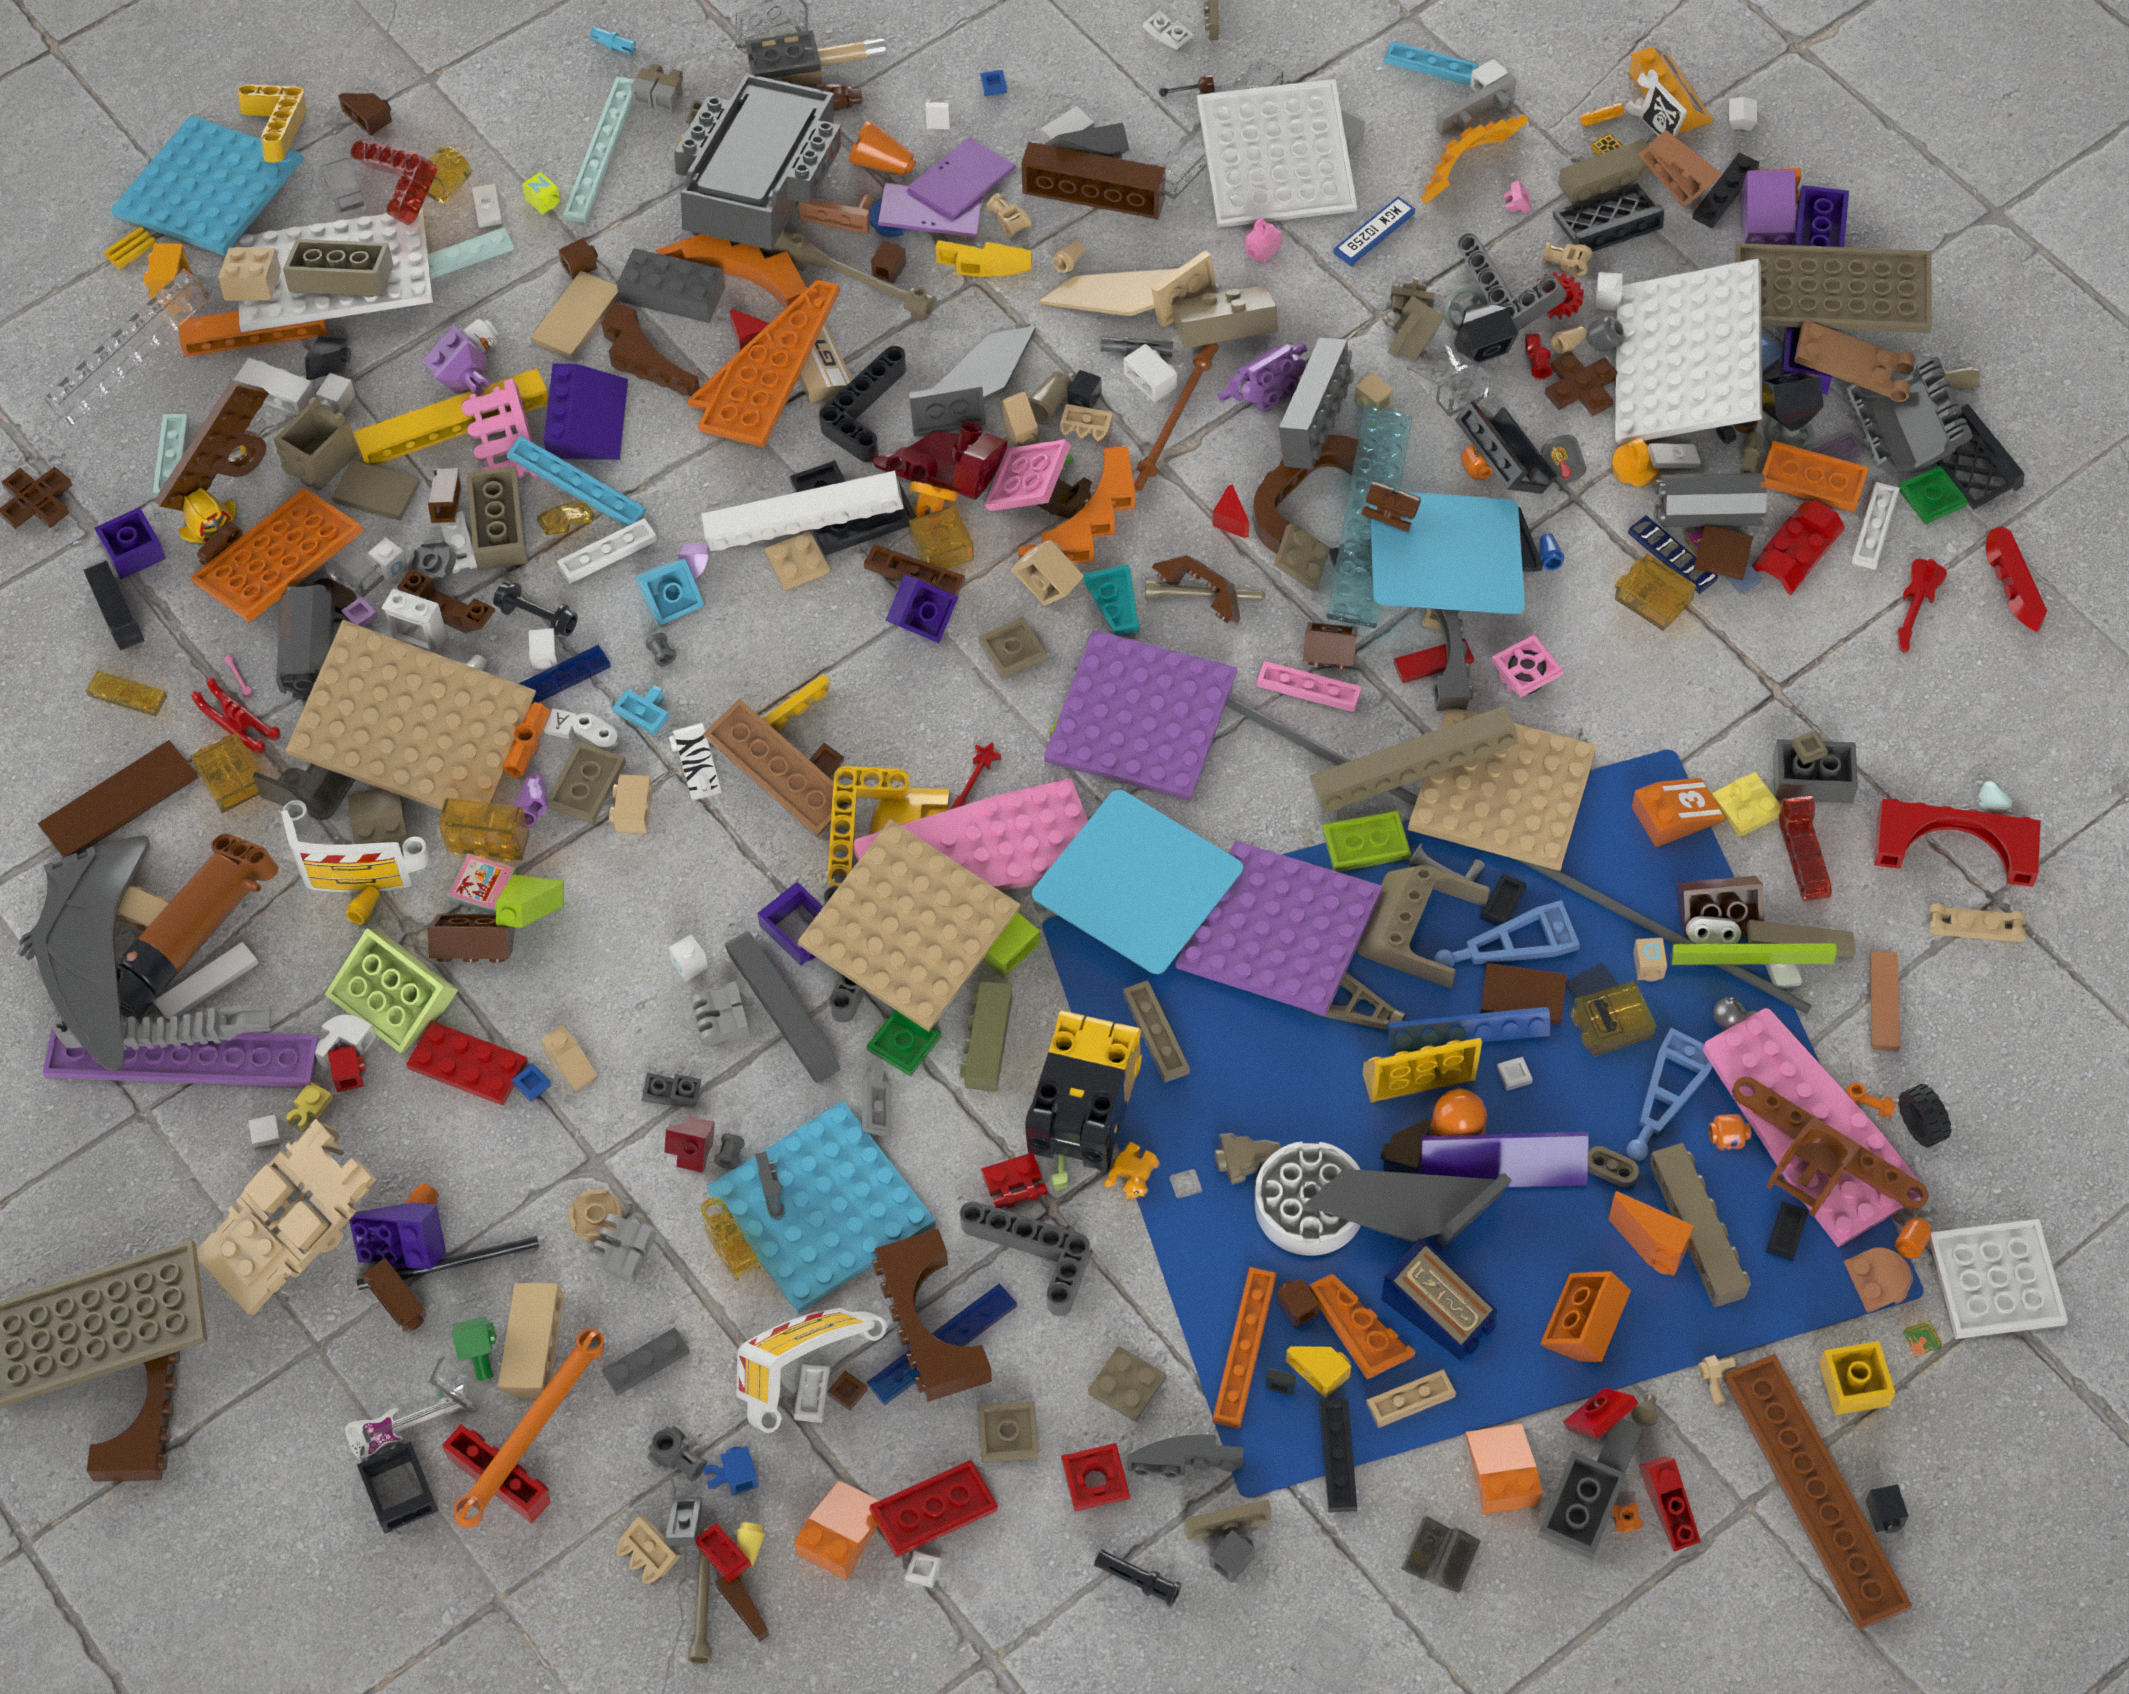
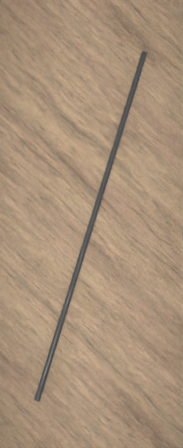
(1556, 875)

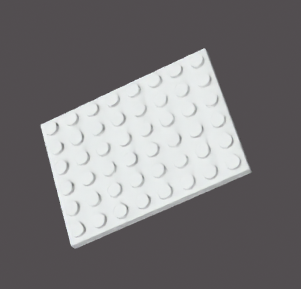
(407, 284)
(1689, 352)

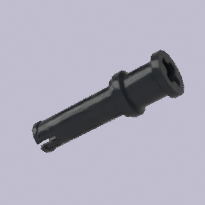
(1149, 1582)

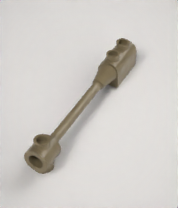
(805, 252)

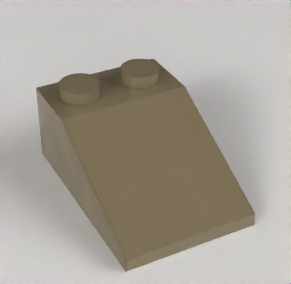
(377, 817)

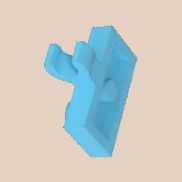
(643, 711)

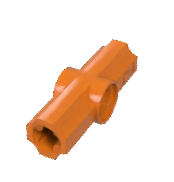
(520, 750)

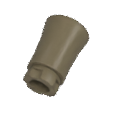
(1049, 397)

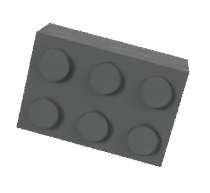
(1826, 779)
(1582, 1505)

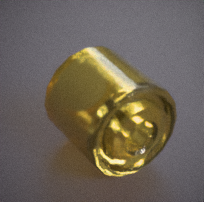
(451, 173)

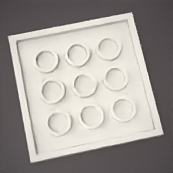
(1997, 1279)

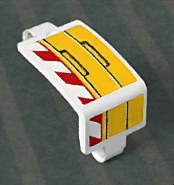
(354, 865)
(765, 1354)

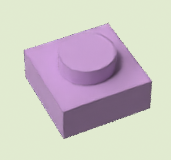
(359, 613)

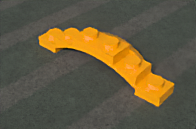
(1470, 138)

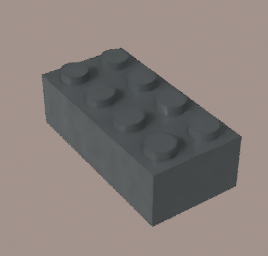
(671, 285)

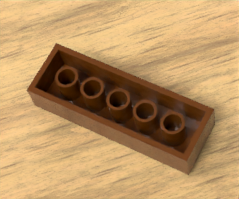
(1093, 180)

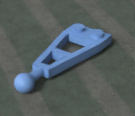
(1554, 924)
(1687, 1053)

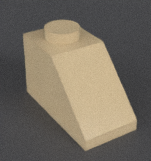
(1019, 420)
(568, 1058)

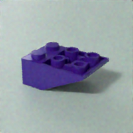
(401, 1233)

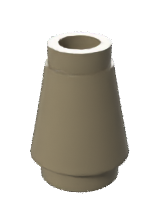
(1964, 377)

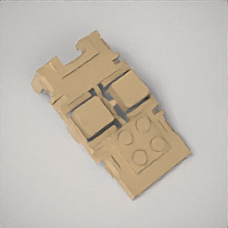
(248, 1251)

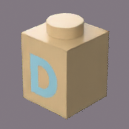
(1650, 959)

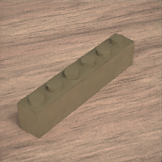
(1708, 1244)

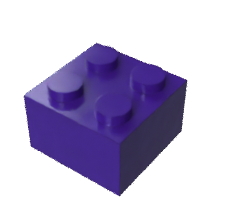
(130, 543)

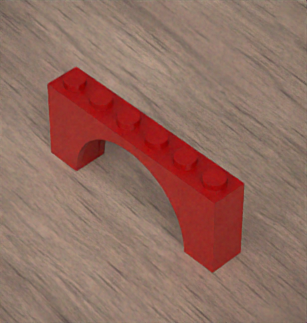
(2011, 837)

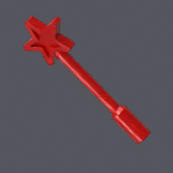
(984, 757)

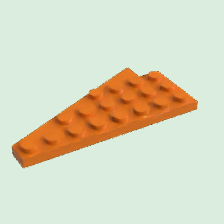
(753, 387)

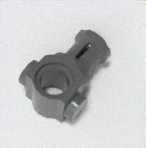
(677, 1455)

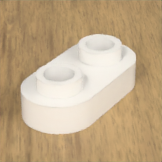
(592, 732)
(1714, 932)

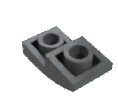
(671, 1091)

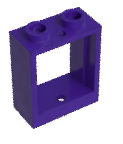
(780, 909)

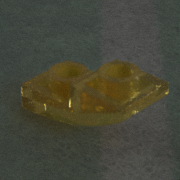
(560, 518)

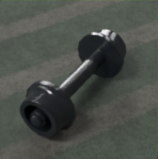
(508, 598)

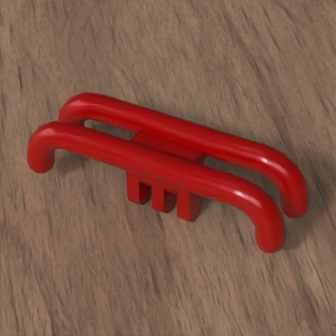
(236, 717)

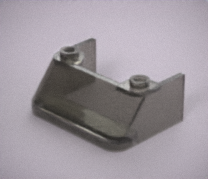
(317, 788)

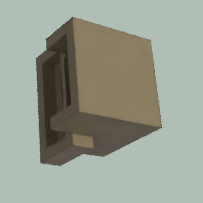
(1415, 329)

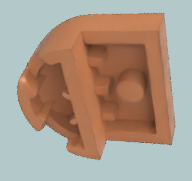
(1880, 1277)

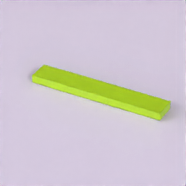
(1753, 954)

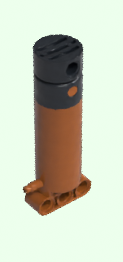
(190, 920)

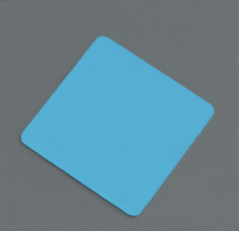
(1454, 557)
(1137, 881)

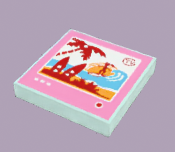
(480, 883)

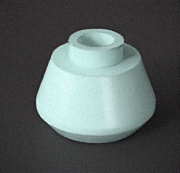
(1994, 798)

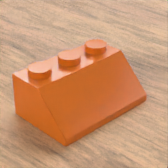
(1586, 1316)

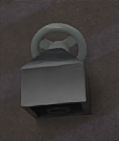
(1484, 329)
(1792, 403)

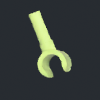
(1060, 1179)

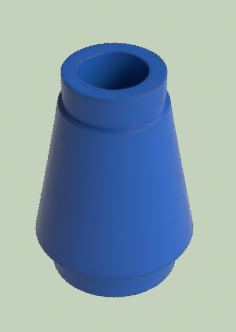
(1550, 552)

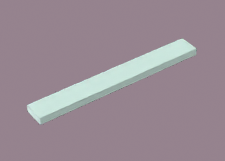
(600, 151)

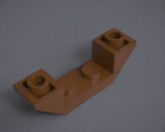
(1225, 602)
(454, 613)

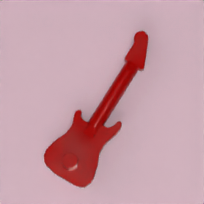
(1925, 579)

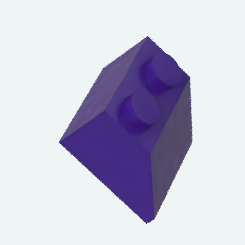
(921, 608)

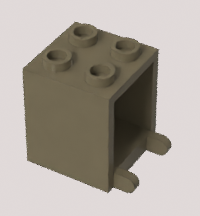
(315, 445)

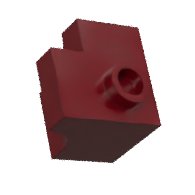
(690, 1142)

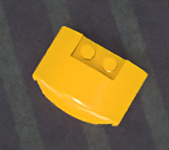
(915, 806)

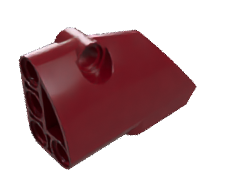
(949, 460)

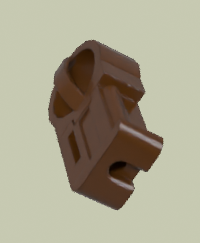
(219, 542)

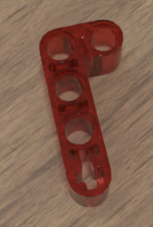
(1803, 847)

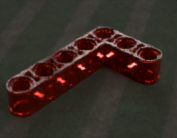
(414, 171)

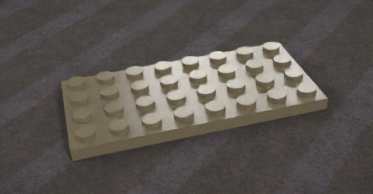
(1843, 287)
(100, 1323)

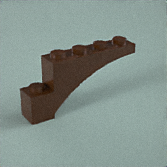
(638, 357)

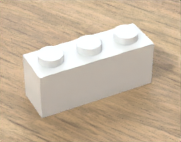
(284, 389)

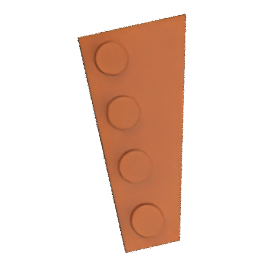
(1360, 1331)

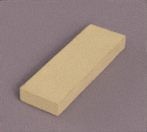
(1411, 1398)

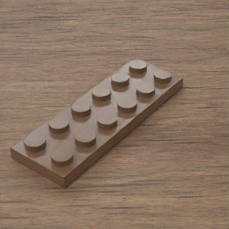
(774, 766)

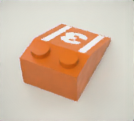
(1675, 809)

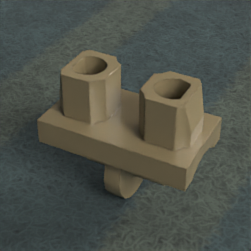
(1402, 295)

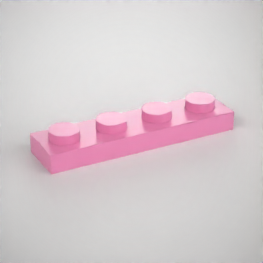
(1309, 686)

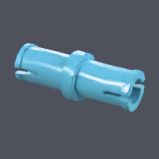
(612, 40)

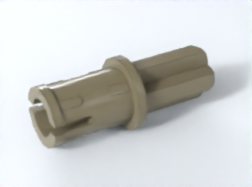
(1751, 453)

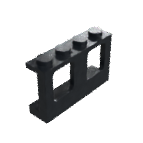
(1506, 449)

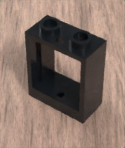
(406, 1511)

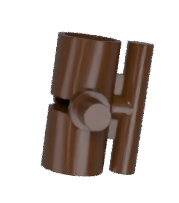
(1391, 505)

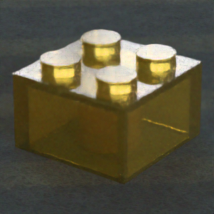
(942, 538)

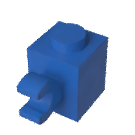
(736, 1471)

